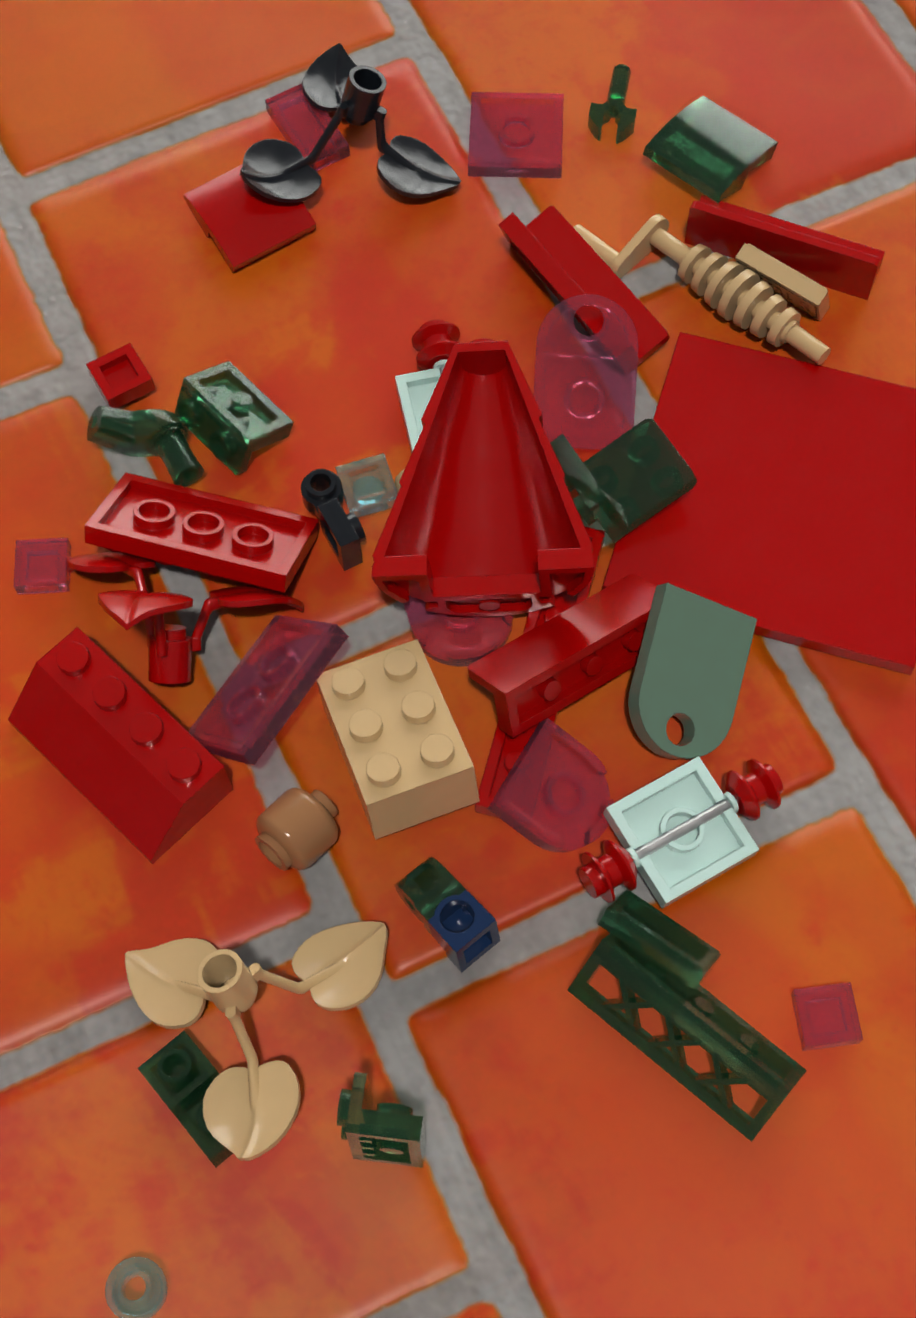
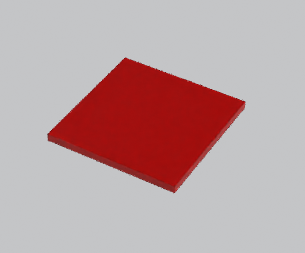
(794, 501)

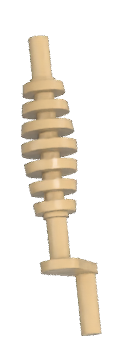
(724, 284)

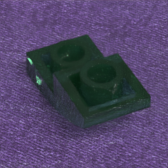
(181, 1078)

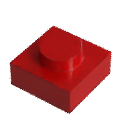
(120, 376)

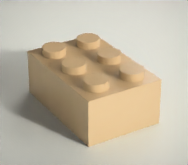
(398, 739)

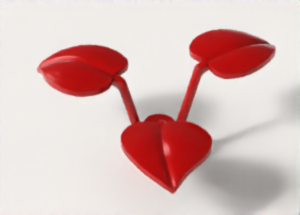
(167, 643)

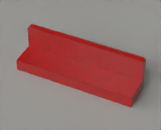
(817, 255)
(573, 268)
(566, 655)

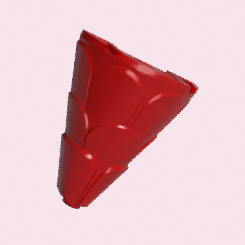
(483, 499)

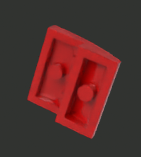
(245, 222)

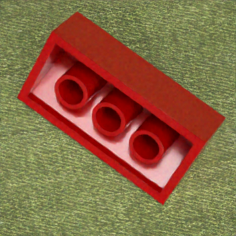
(118, 745)

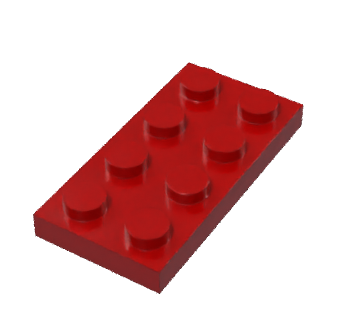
(202, 532)

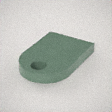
(688, 669)

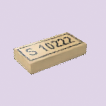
(786, 281)

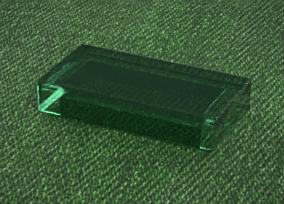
(660, 939)

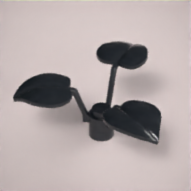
(355, 93)

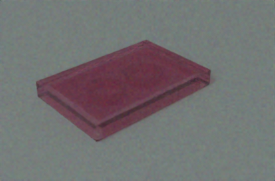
(266, 687)

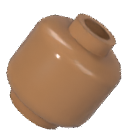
(297, 829)

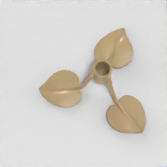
(257, 1104)

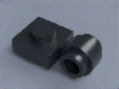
(343, 531)

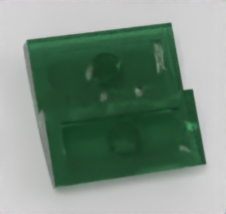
(710, 148)

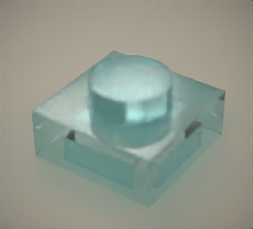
(367, 485)

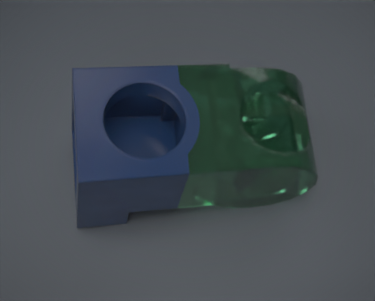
(449, 913)

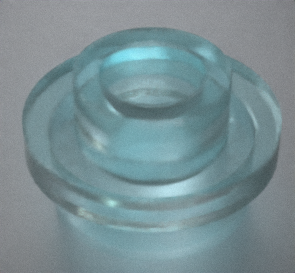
(154, 1294)

